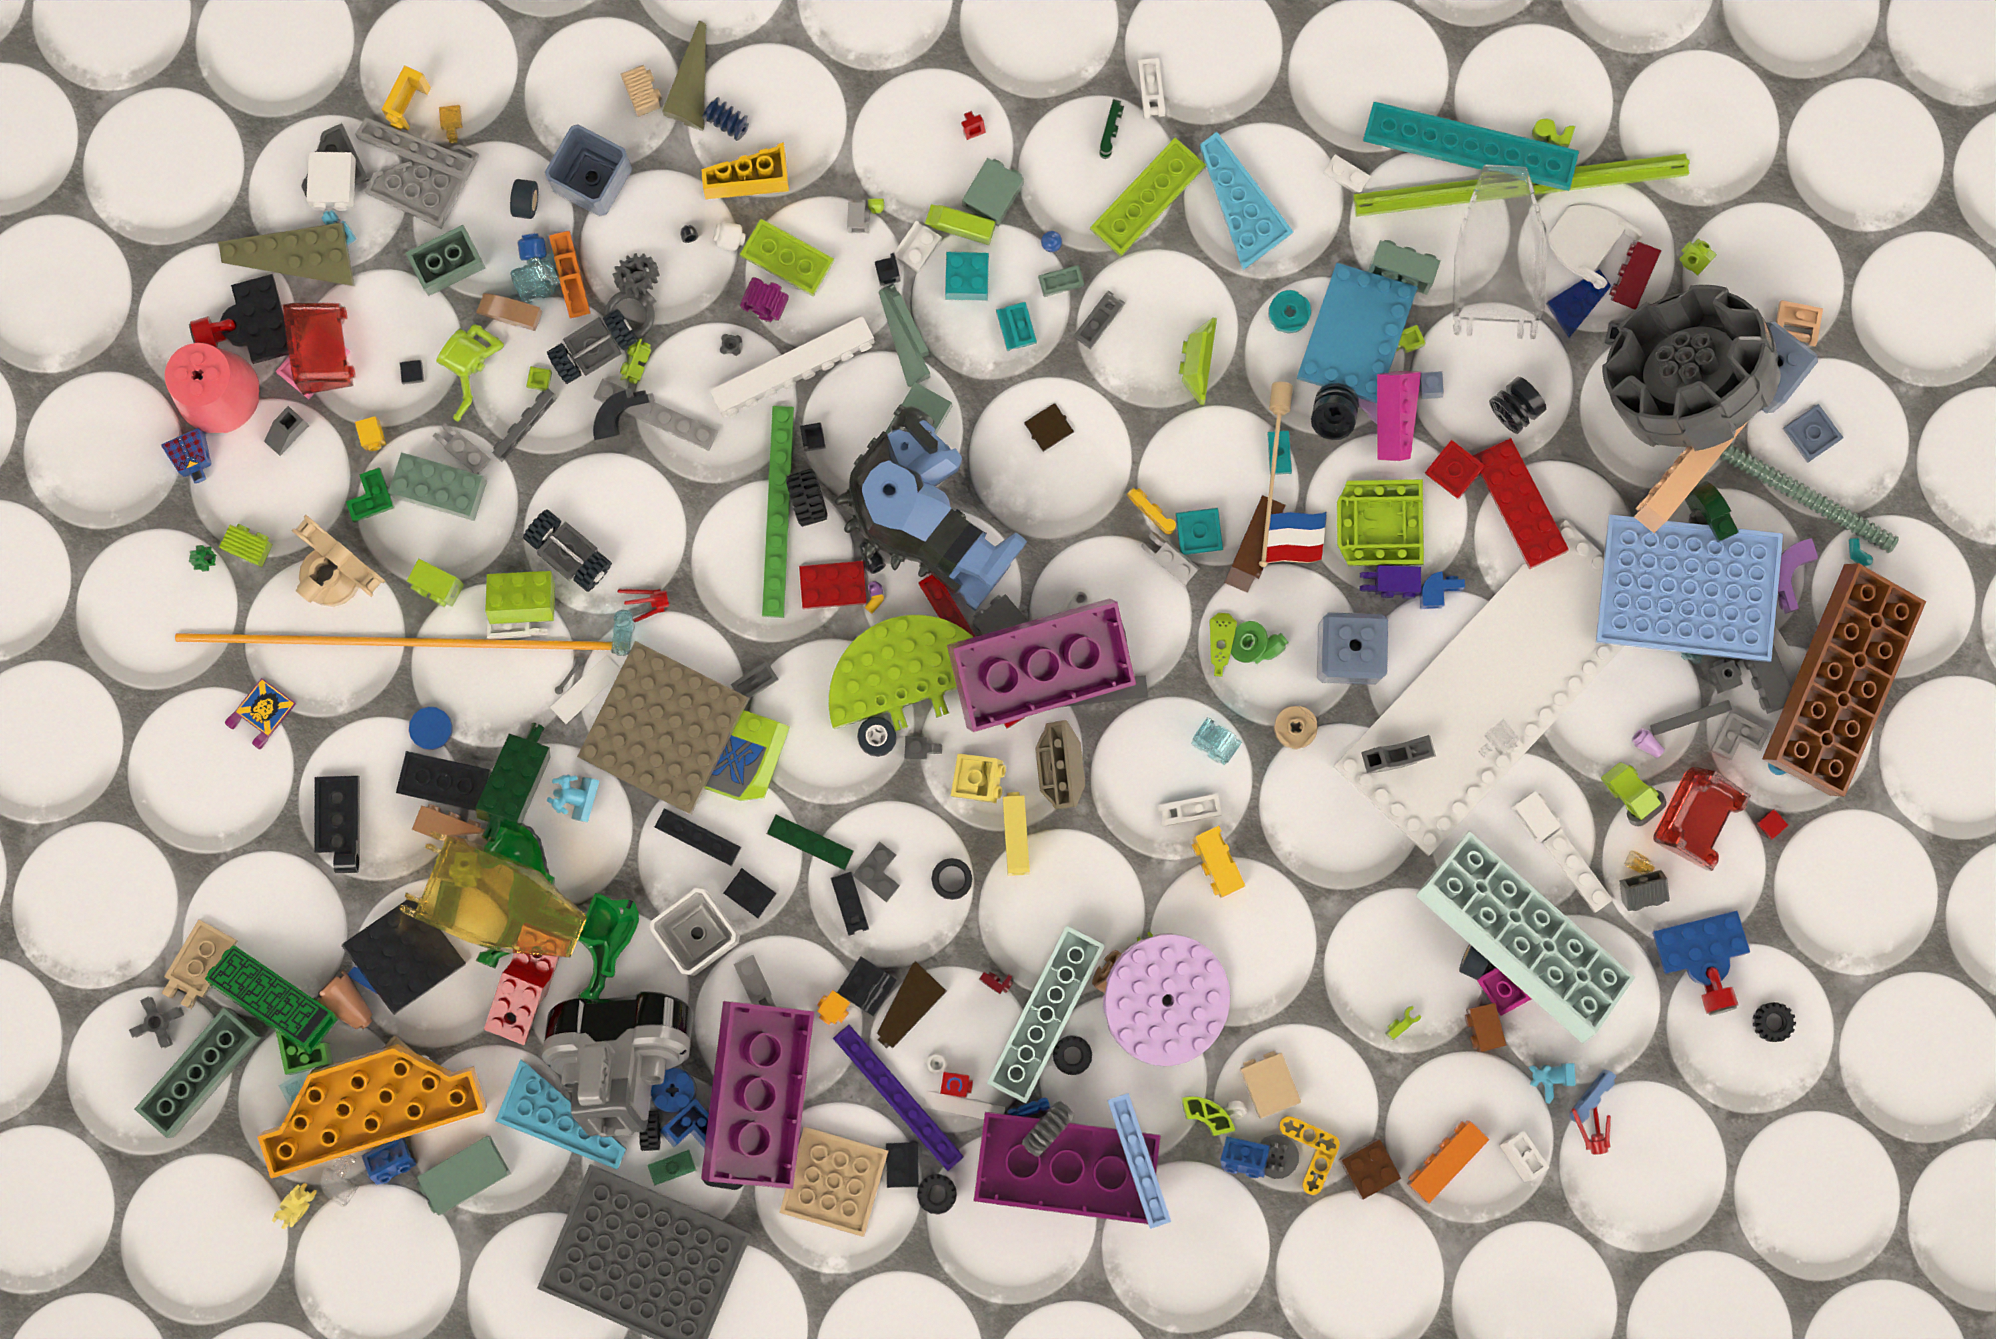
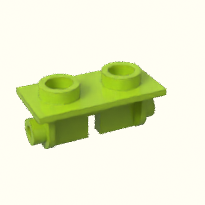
(631, 368)

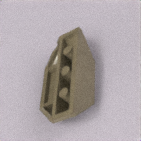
(1060, 765)

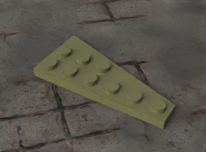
(305, 252)

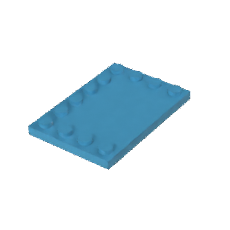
(1357, 330)

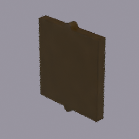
(1048, 427)

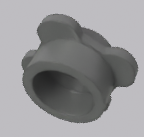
(726, 340)

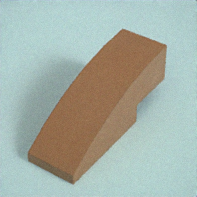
(509, 311)

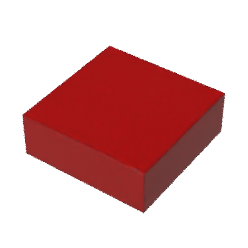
(1772, 824)

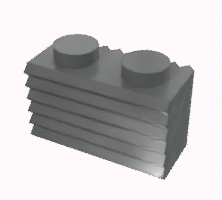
(1644, 890)

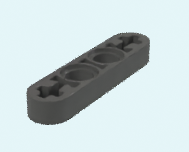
(1691, 717)

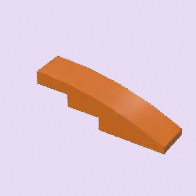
(569, 274)

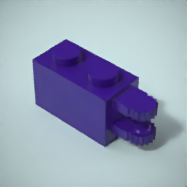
(1394, 581)

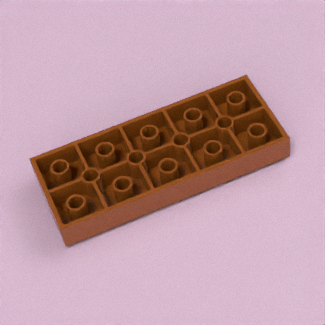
(1844, 680)

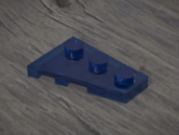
(1576, 303)

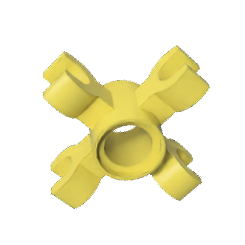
(294, 1206)

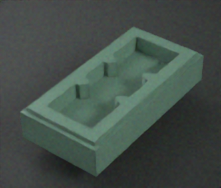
(1061, 281)

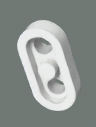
(1071, 602)

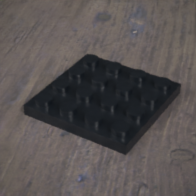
(402, 957)

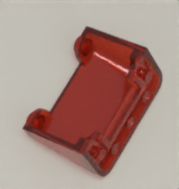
(317, 346)
(1698, 815)

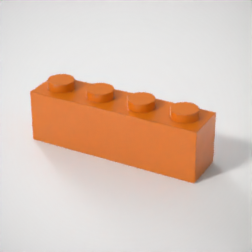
(1448, 1161)

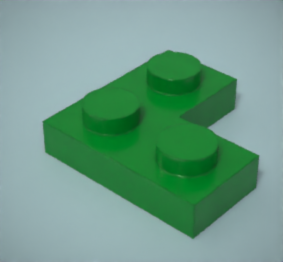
(375, 500)

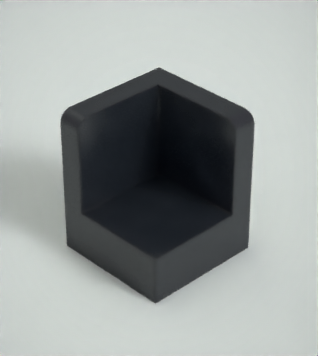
(887, 270)
(812, 437)

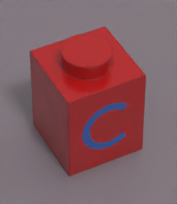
(956, 1084)

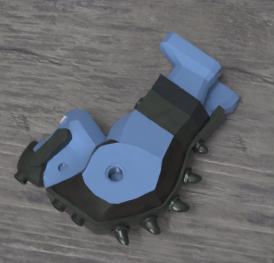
(912, 518)

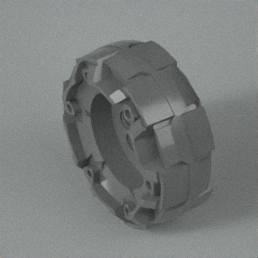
(1692, 368)

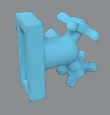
(580, 798)
(1553, 1075)

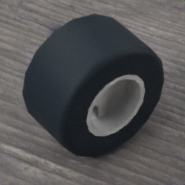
(876, 736)

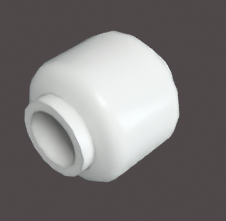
(729, 236)

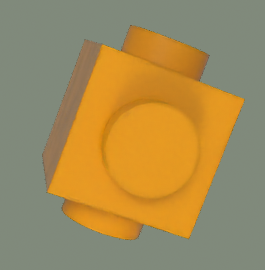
(833, 1008)

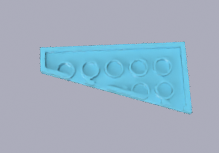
(1249, 214)
(545, 1113)

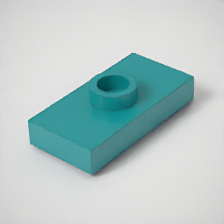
(1283, 461)

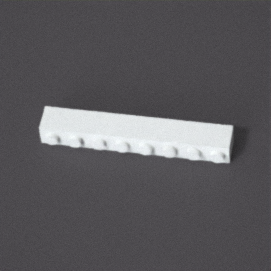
(792, 366)

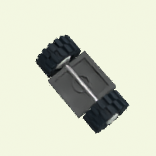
(592, 346)
(567, 550)

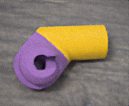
(877, 596)

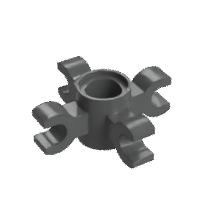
(162, 1036)

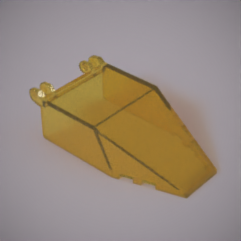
(495, 902)

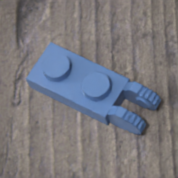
(1591, 1097)

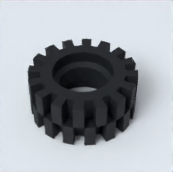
(1785, 1015)
(1072, 1041)
(650, 1138)
(927, 1204)

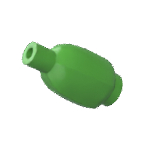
(1275, 646)

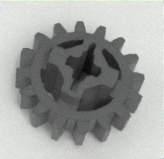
(636, 274)

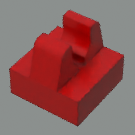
(973, 125)

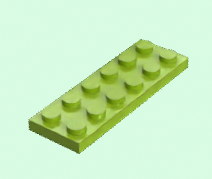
(1147, 197)

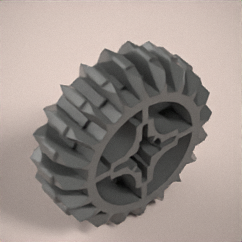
(1048, 1128)

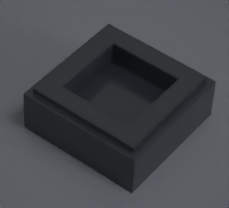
(411, 372)

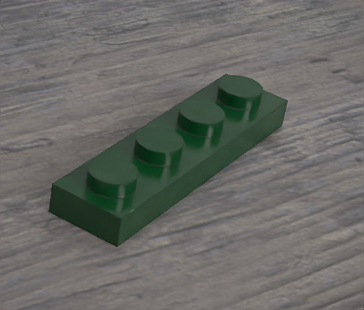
(810, 842)

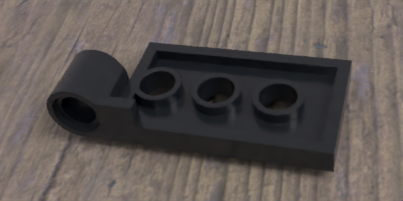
(347, 856)

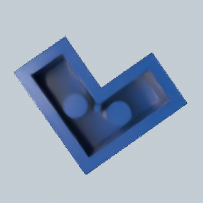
(691, 1120)

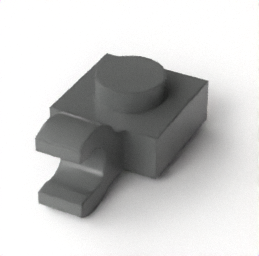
(918, 748)

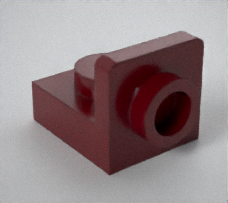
(992, 982)

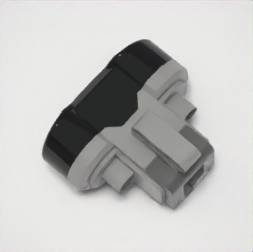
(614, 1055)

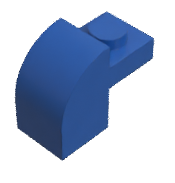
(1434, 587)

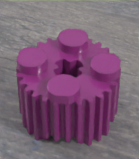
(764, 300)

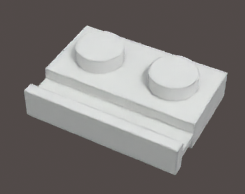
(917, 246)

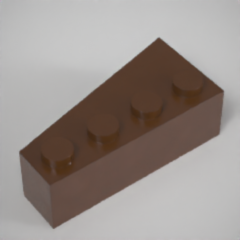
(1246, 563)

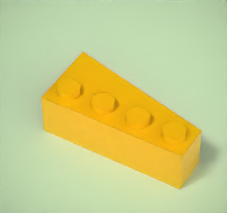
(748, 175)

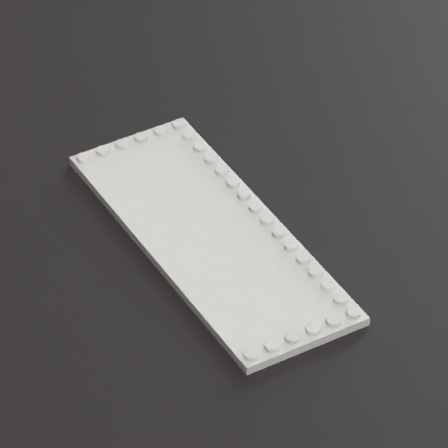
(1511, 662)

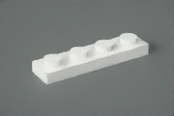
(1577, 871)

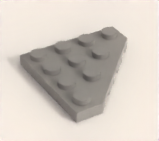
(420, 189)

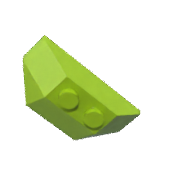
(1198, 360)

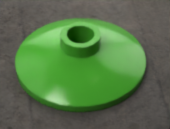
(1246, 634)

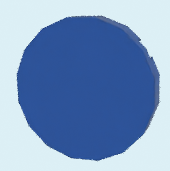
(430, 728)

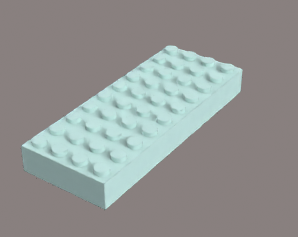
(1526, 937)

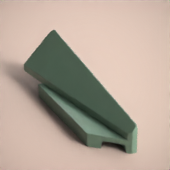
(906, 336)

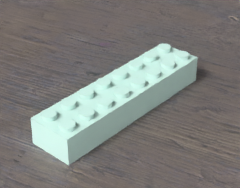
(1046, 1014)

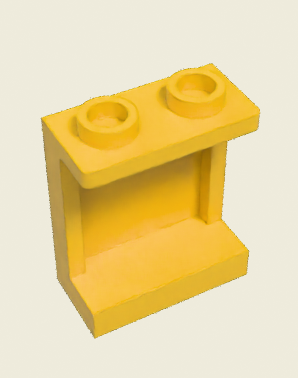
(401, 95)

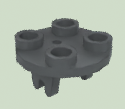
(1279, 1147)

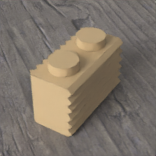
(640, 90)

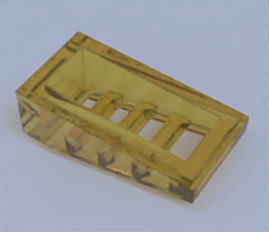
(1639, 863)

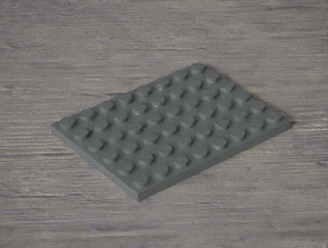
(643, 1259)

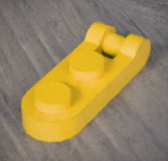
(1152, 511)

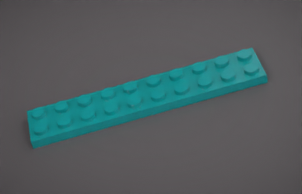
(1469, 144)

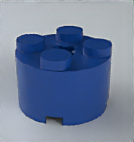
(687, 1090)

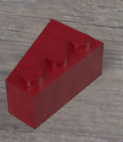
(1634, 274)

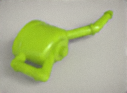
(466, 356)

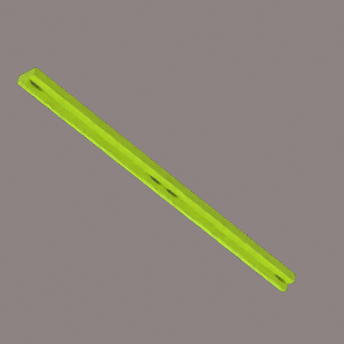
(1462, 191)

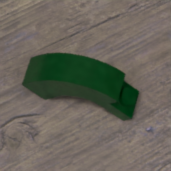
(1714, 508)

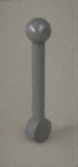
(580, 661)

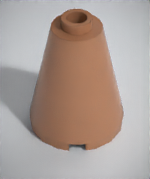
(345, 1001)

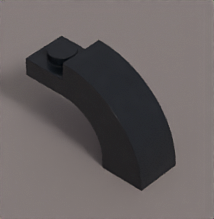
(607, 418)

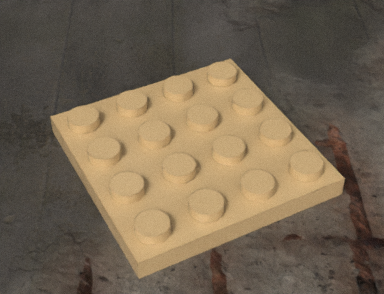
(834, 1181)

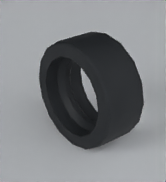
(947, 863)

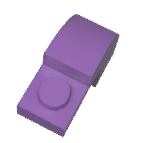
(1791, 558)

